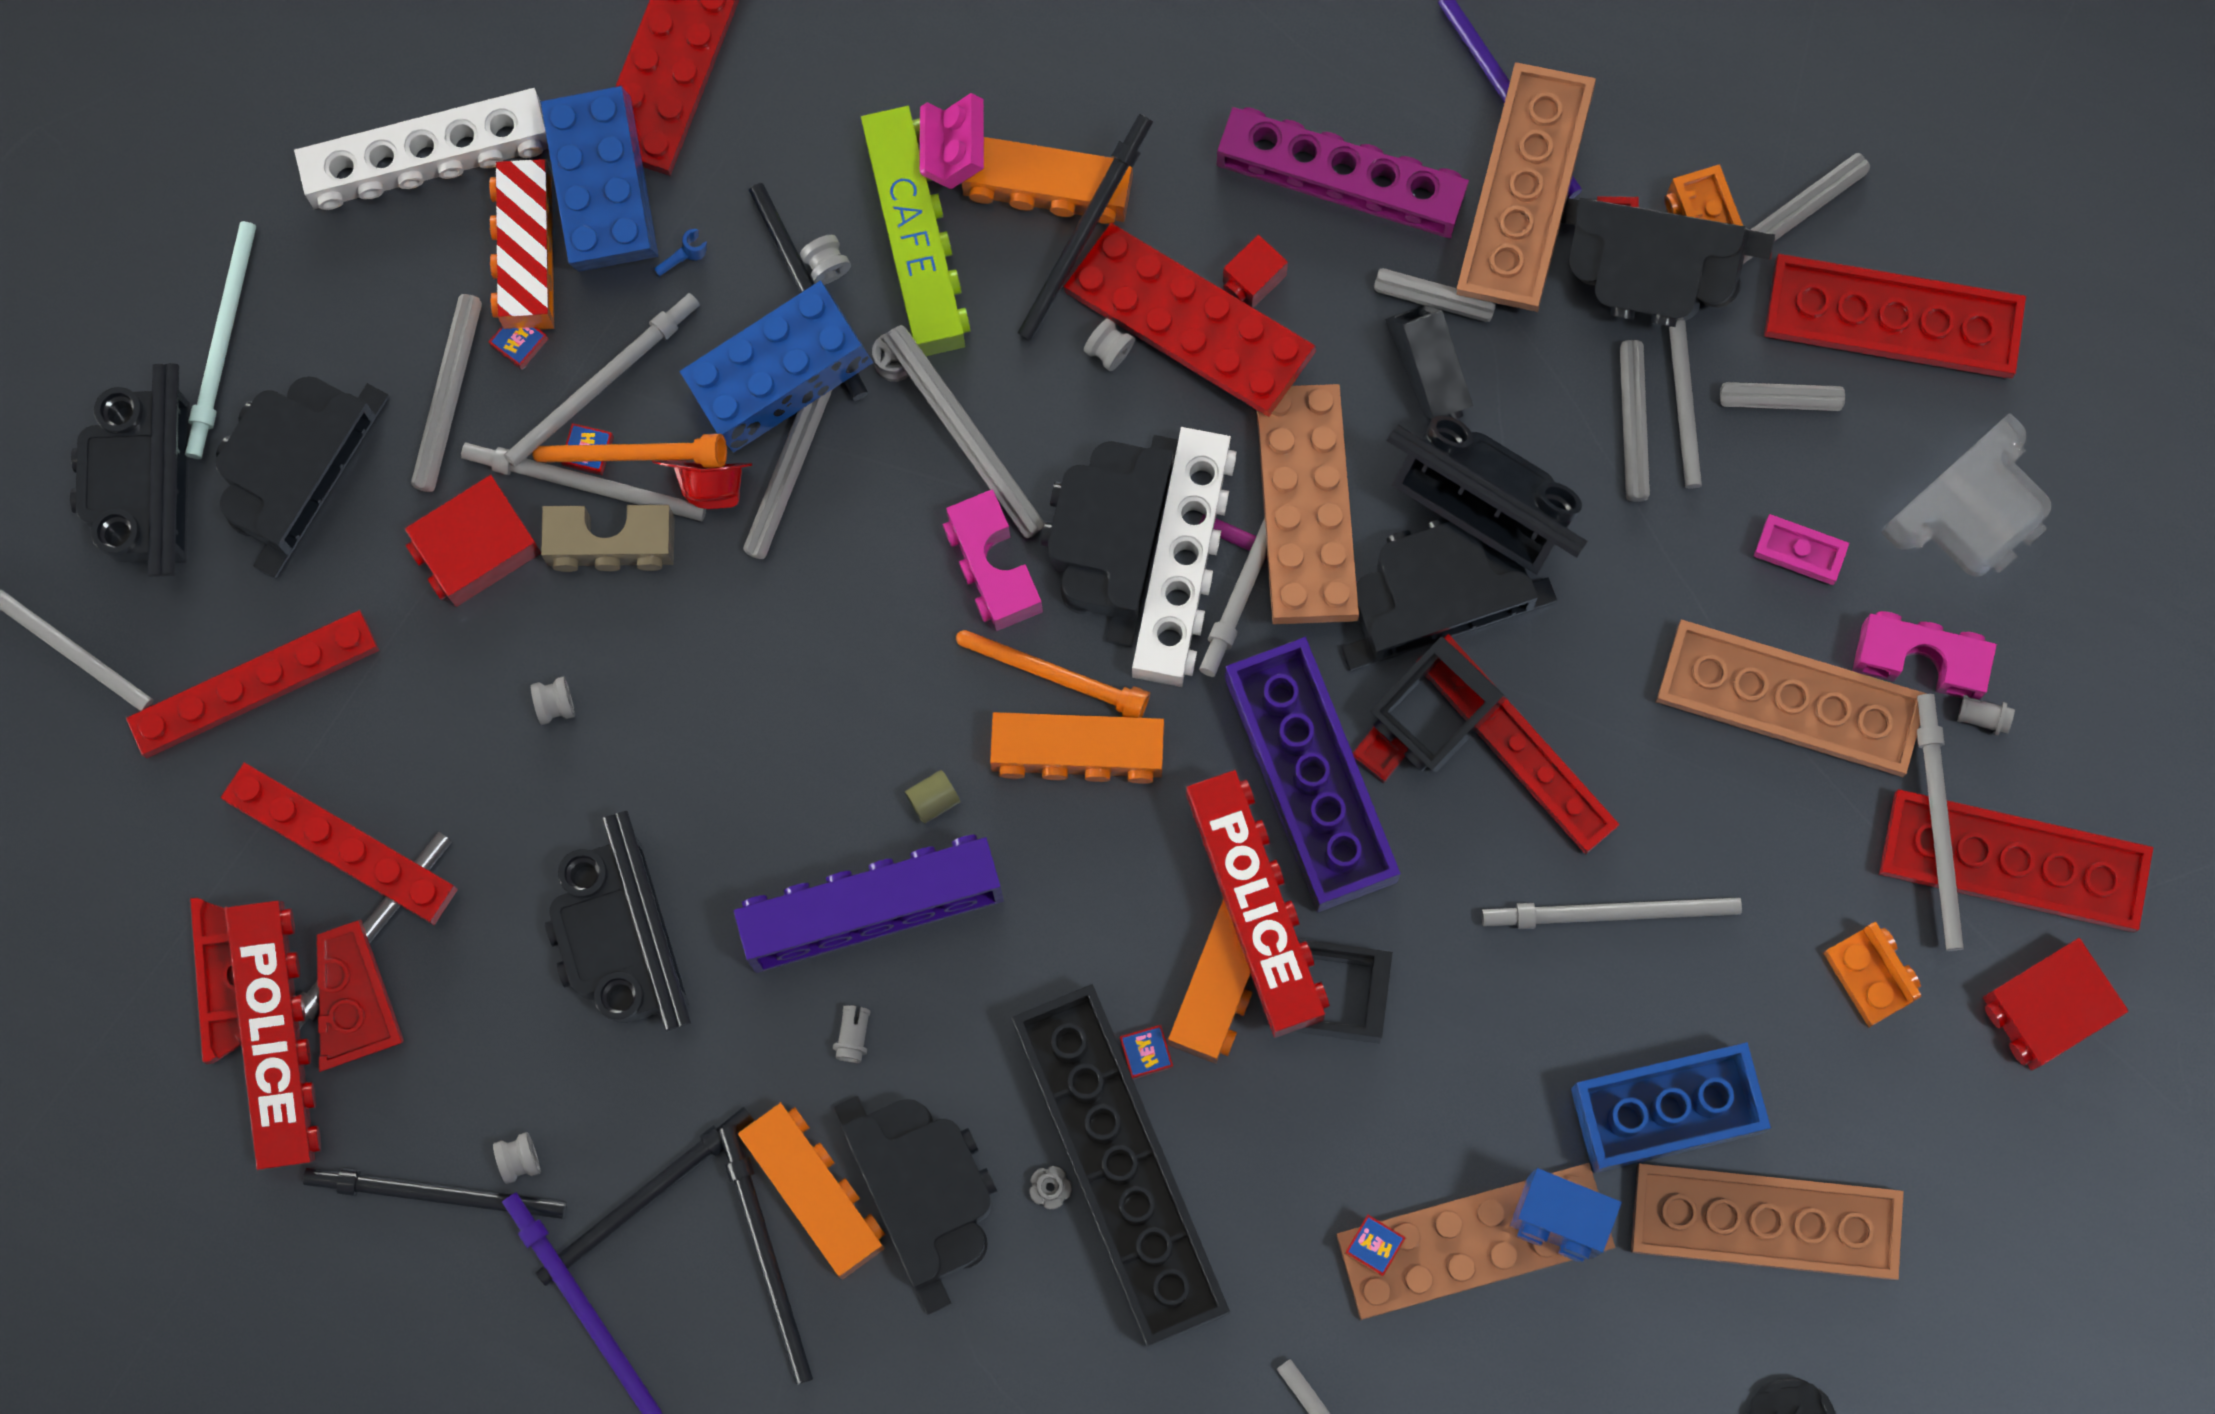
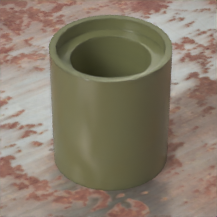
(932, 796)

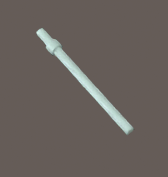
(203, 415)

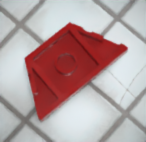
(214, 982)

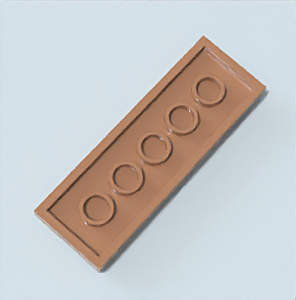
(1526, 187)
(1307, 508)
(1791, 698)
(1767, 1222)
(1454, 1249)

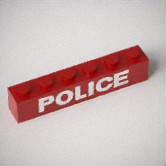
(1256, 904)
(271, 1034)

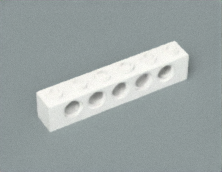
(402, 141)
(1194, 453)

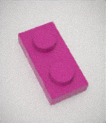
(1801, 549)

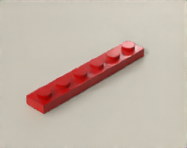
(252, 684)
(1530, 760)
(339, 843)

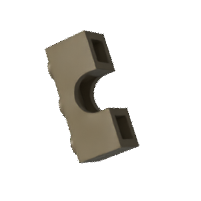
(643, 541)

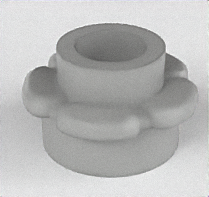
(1050, 1199)

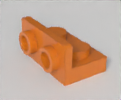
(1702, 196)
(1874, 973)

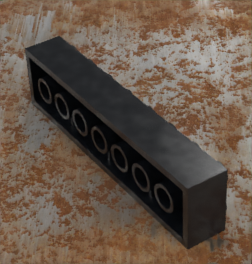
(1120, 1166)

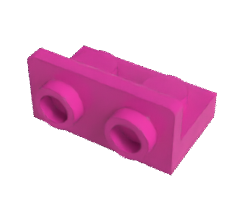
(952, 141)

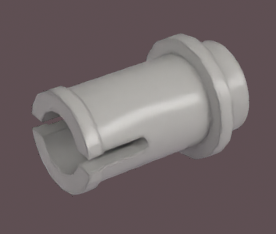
(1986, 714)
(852, 1036)

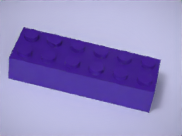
(1311, 774)
(868, 904)

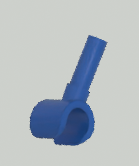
(684, 252)

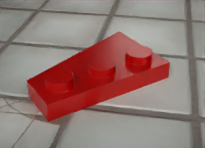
(352, 998)

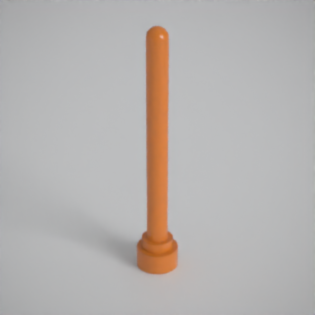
(708, 450)
(1127, 701)

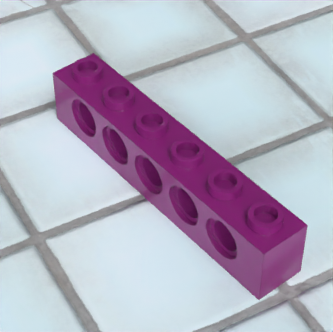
(1354, 190)

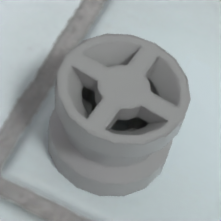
(825, 259)
(1109, 344)
(882, 357)
(552, 700)
(516, 1158)

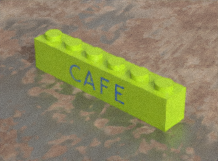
(914, 232)

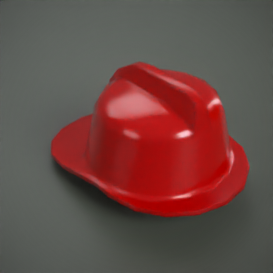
(708, 486)

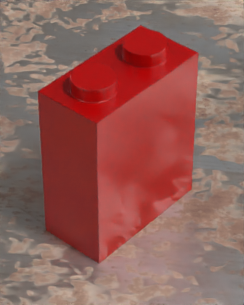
(471, 542)
(2054, 1005)

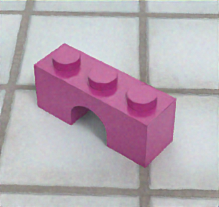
(1005, 594)
(1961, 660)

